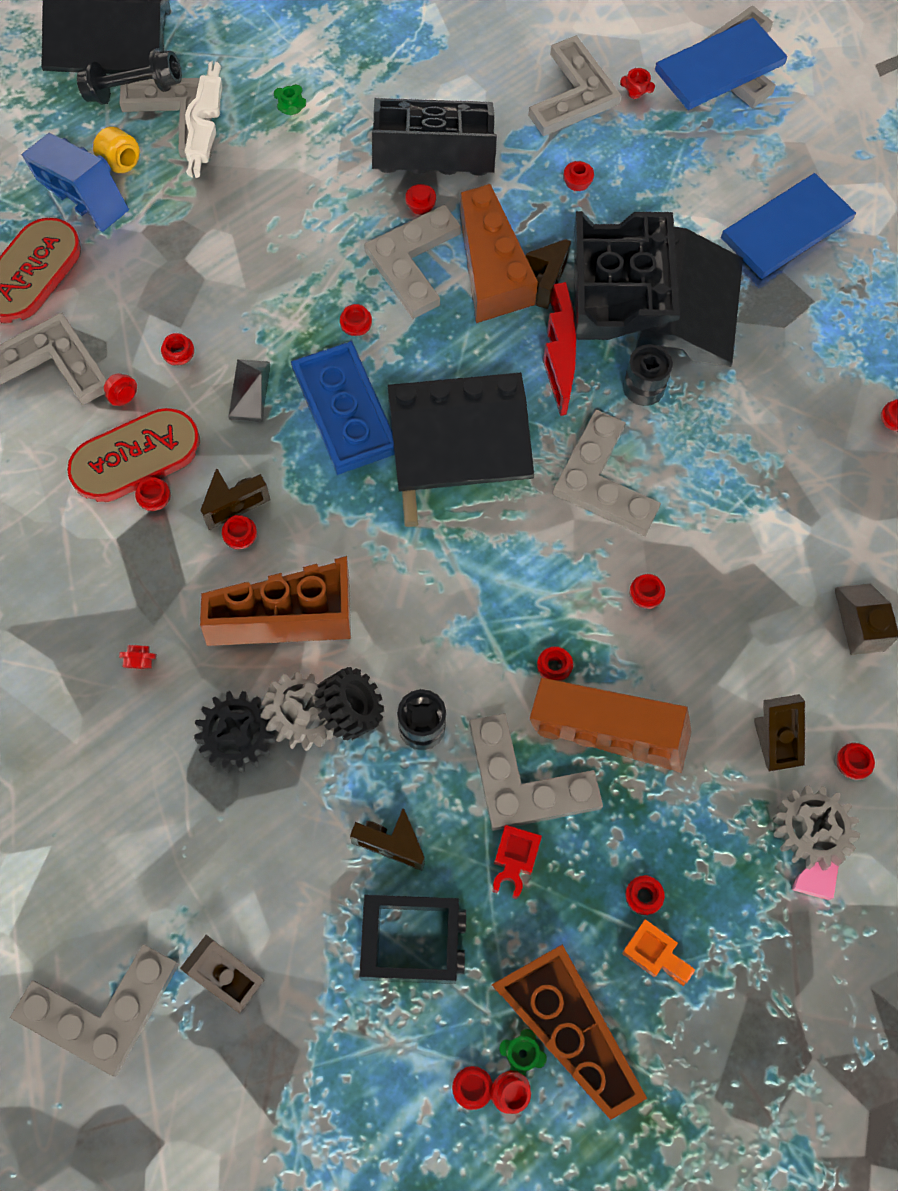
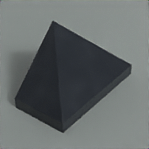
(249, 390)

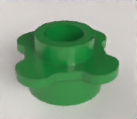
(290, 99)
(526, 1042)

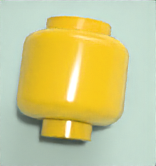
(117, 149)

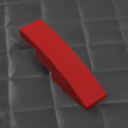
(561, 350)

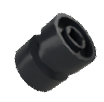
(647, 375)
(421, 719)

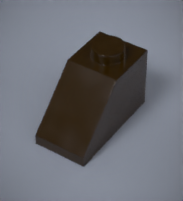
(866, 619)

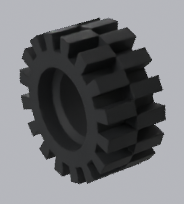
(333, 700)

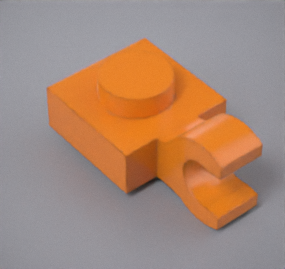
(653, 950)

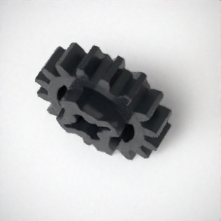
(222, 739)

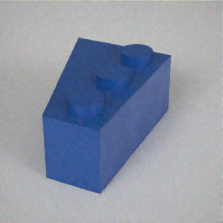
(79, 176)

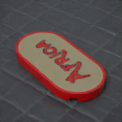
(35, 266)
(139, 449)

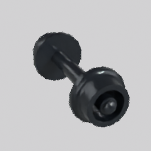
(96, 85)

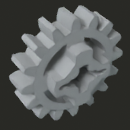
(293, 712)
(799, 816)

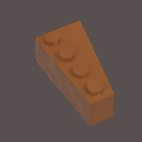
(495, 260)
(281, 609)
(613, 722)
(566, 1019)

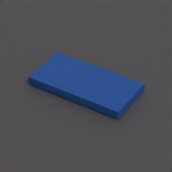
(720, 63)
(788, 225)
(344, 407)

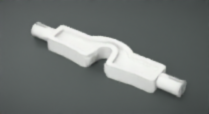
(201, 131)

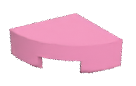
(817, 882)

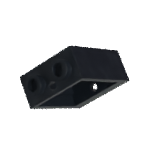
(371, 931)

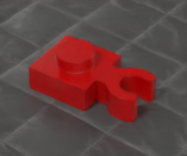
(516, 854)

